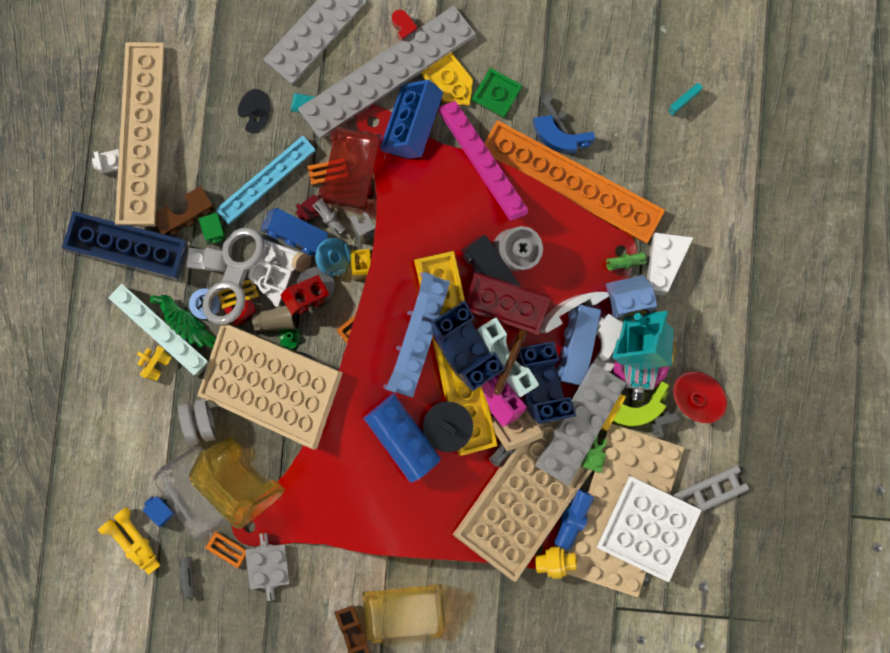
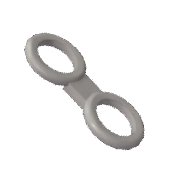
(233, 276)

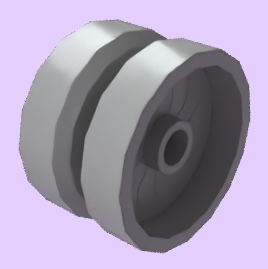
(519, 248)
(193, 422)

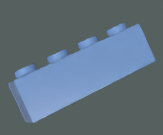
(578, 344)

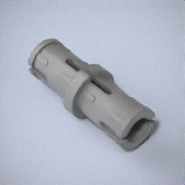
(329, 217)

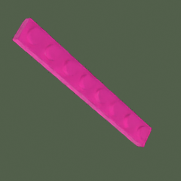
(483, 161)

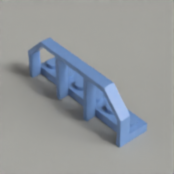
(418, 335)

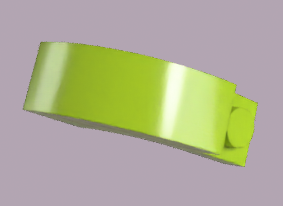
(639, 416)

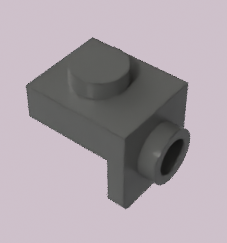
(666, 418)

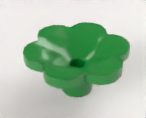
(290, 342)

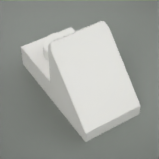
(206, 259)

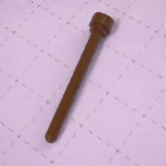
(510, 362)

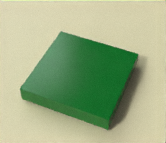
(497, 93)

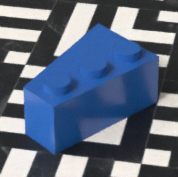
(293, 231)

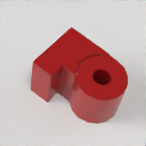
(403, 23)
(248, 311)

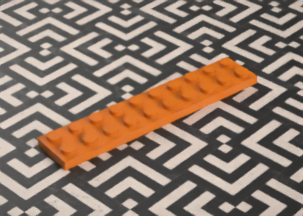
(577, 183)

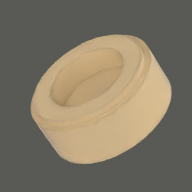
(301, 261)

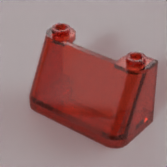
(350, 168)

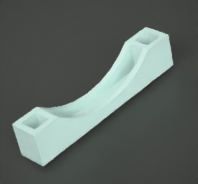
(159, 330)

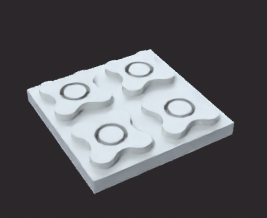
(648, 529)

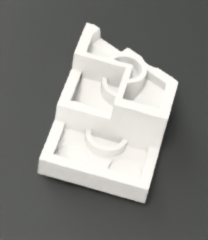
(273, 270)

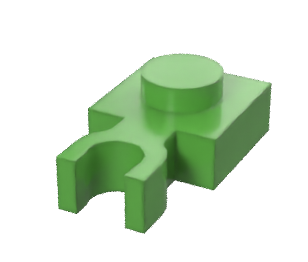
(595, 458)

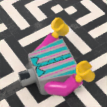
(640, 380)

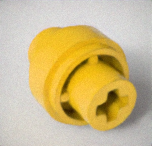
(556, 563)

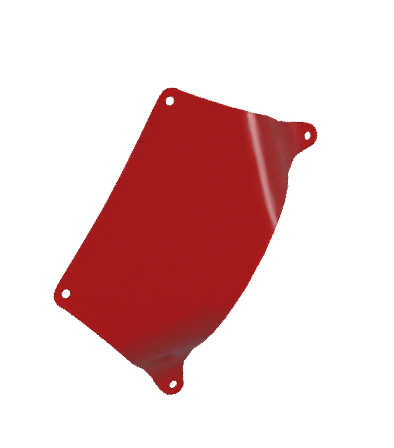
(426, 206)

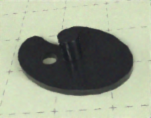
(254, 104)

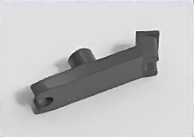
(557, 118)

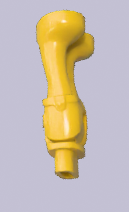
(140, 550)

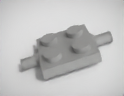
(267, 566)

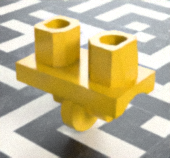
(149, 370)

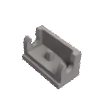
(363, 230)

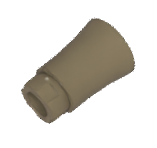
(274, 320)

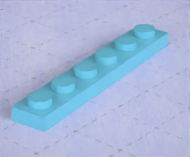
(265, 180)

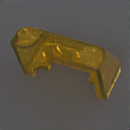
(231, 485)
(404, 612)

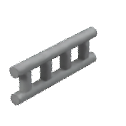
(713, 482)

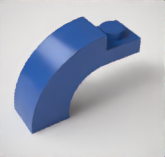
(557, 140)

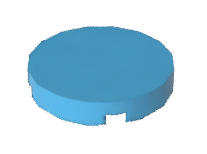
(333, 257)

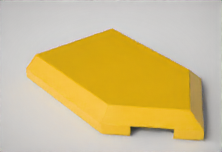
(451, 79)

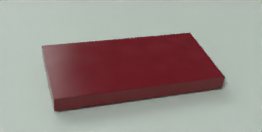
(507, 302)

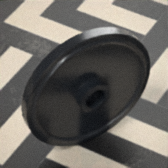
(448, 426)

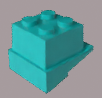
(645, 341)

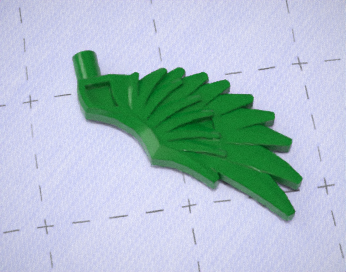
(183, 322)

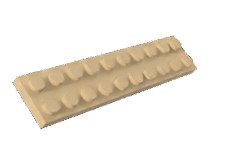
(140, 134)

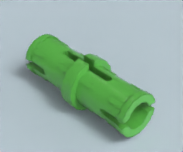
(626, 261)

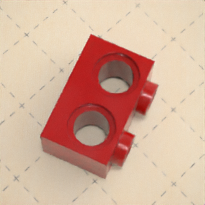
(303, 292)

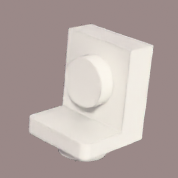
(106, 161)

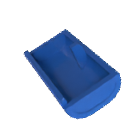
(402, 438)

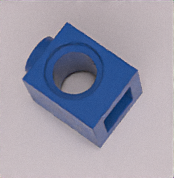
(158, 510)

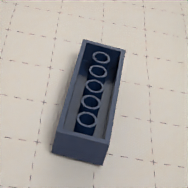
(125, 246)

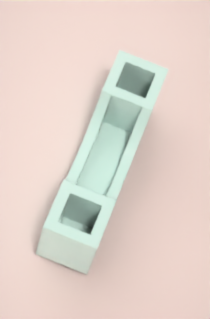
(494, 338)

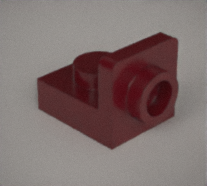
(306, 211)

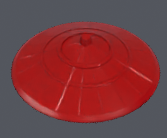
(700, 397)

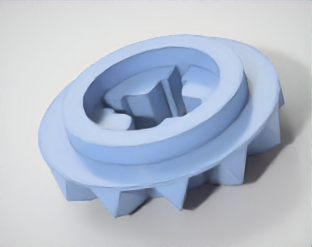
(195, 303)

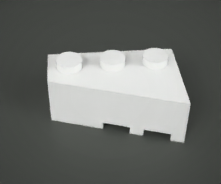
(665, 259)

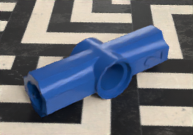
(574, 519)

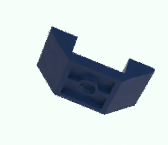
(464, 347)
(547, 400)

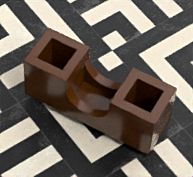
(198, 207)
(352, 630)

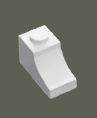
(608, 333)

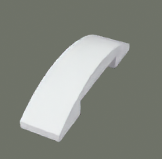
(552, 319)

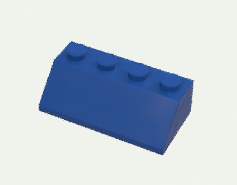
(412, 119)

